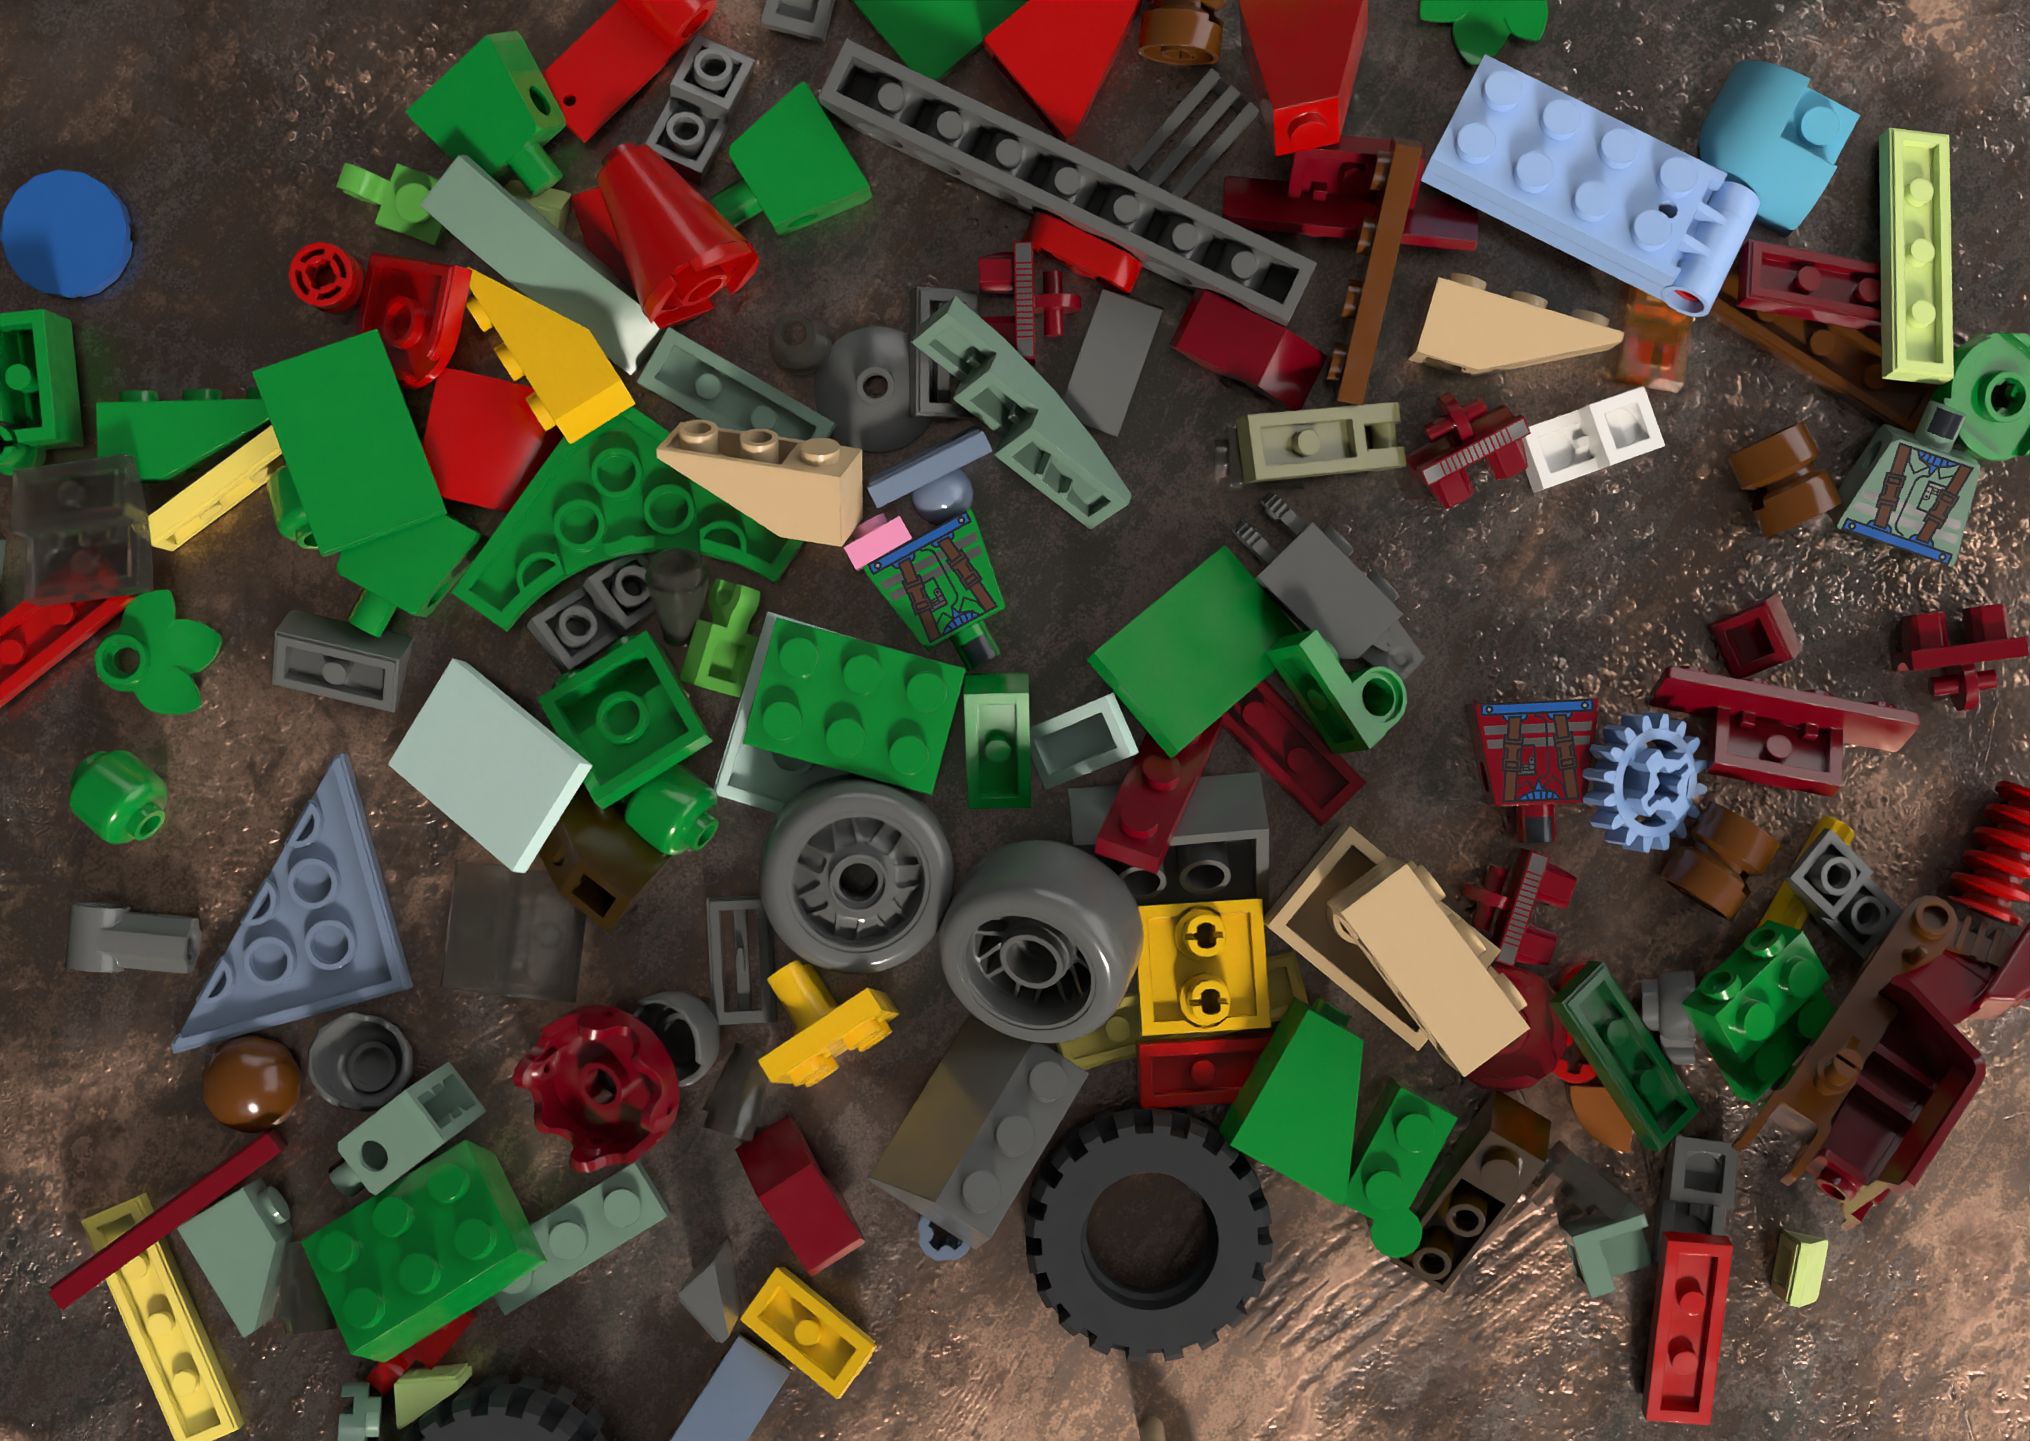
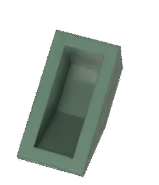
(243, 1251)

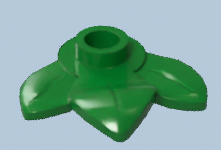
(1484, 25)
(167, 653)

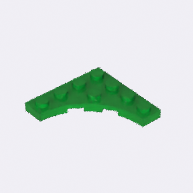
(608, 502)

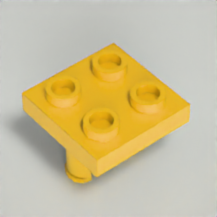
(1203, 968)
(822, 1025)

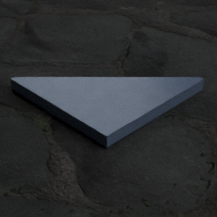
(313, 931)

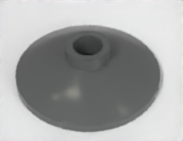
(839, 393)

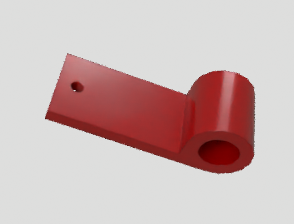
(620, 57)

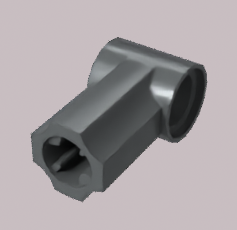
(113, 938)

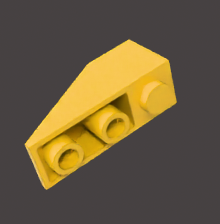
(558, 357)

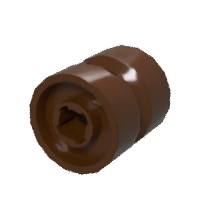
(1182, 32)
(1784, 479)
(1720, 860)

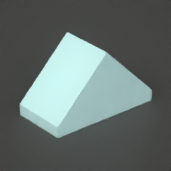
(1081, 741)

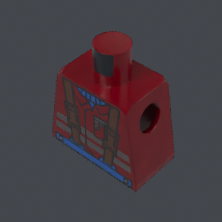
(1533, 757)

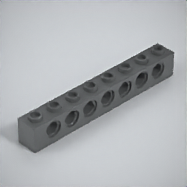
(1062, 182)

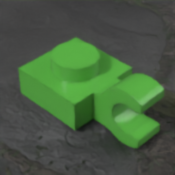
(397, 200)
(721, 650)

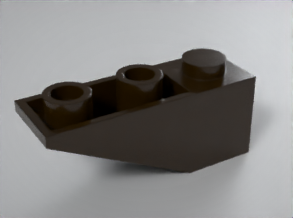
(600, 860)
(1477, 1188)

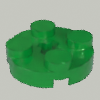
(1978, 367)

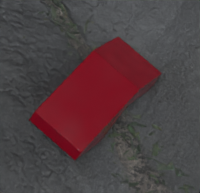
(1248, 349)
(799, 1197)

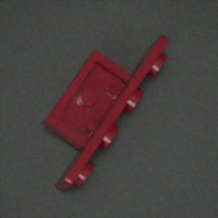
(1331, 193)
(1780, 732)

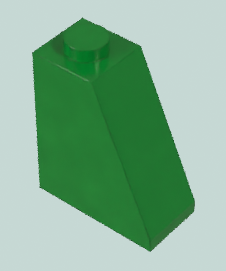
(1303, 1099)

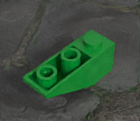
(178, 437)

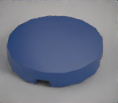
(66, 234)

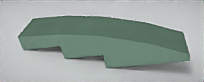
(542, 261)
(1036, 427)

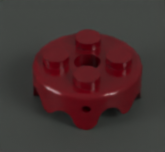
(573, 1102)

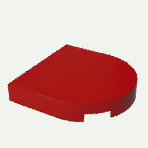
(416, 311)

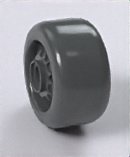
(844, 824)
(1041, 941)

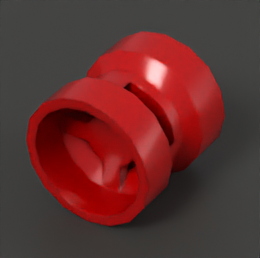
(339, 285)

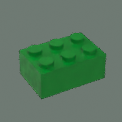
(854, 706)
(423, 1252)

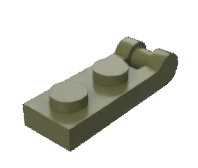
(1319, 442)

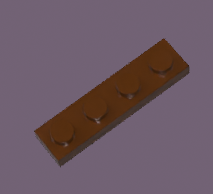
(1379, 242)

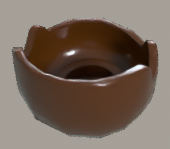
(251, 1083)

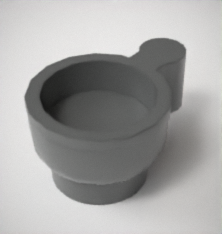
(1665, 1014)

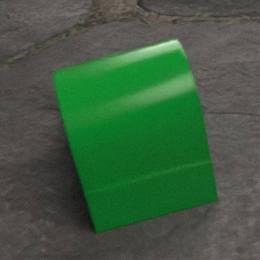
(1335, 696)
(997, 740)

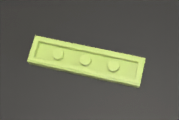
(1915, 256)

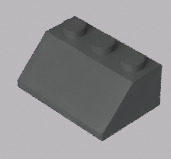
(1214, 853)
(978, 1130)

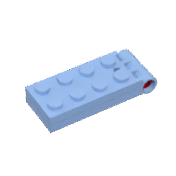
(1593, 187)

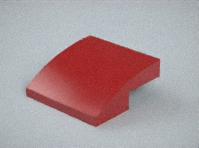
(484, 439)

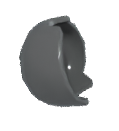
(685, 1029)
(360, 1062)

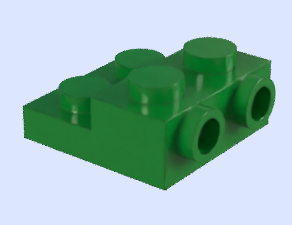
(625, 717)
(1761, 1007)

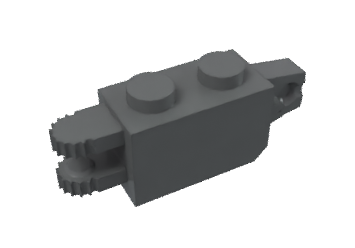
(1329, 593)

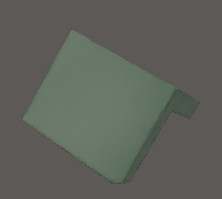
(1606, 1248)

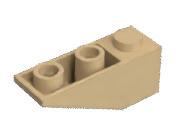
(1488, 333)
(783, 483)

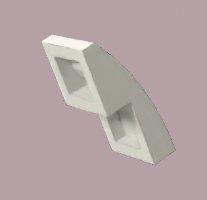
(1591, 439)

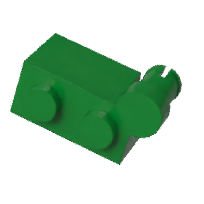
(37, 388)
(1392, 1163)

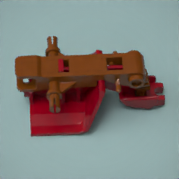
(1895, 1057)

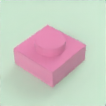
(876, 539)

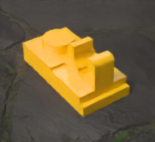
(809, 1331)

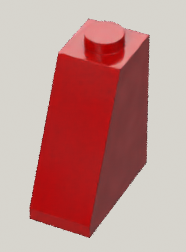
(1061, 56)
(1303, 66)

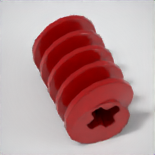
(2003, 863)

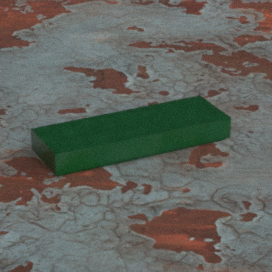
(1624, 1055)

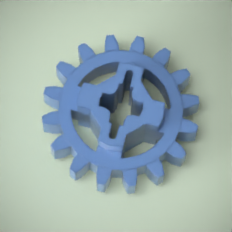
(1644, 781)

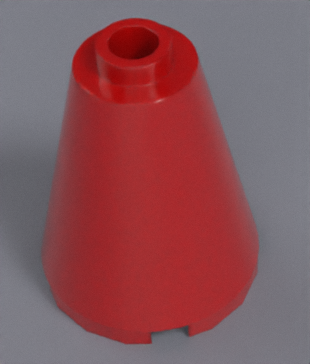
(670, 237)

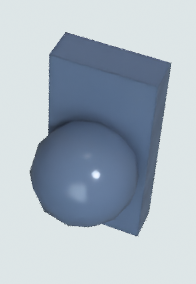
(933, 477)

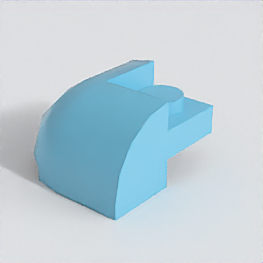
(1775, 140)

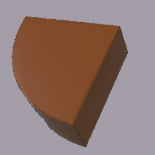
(1599, 1115)

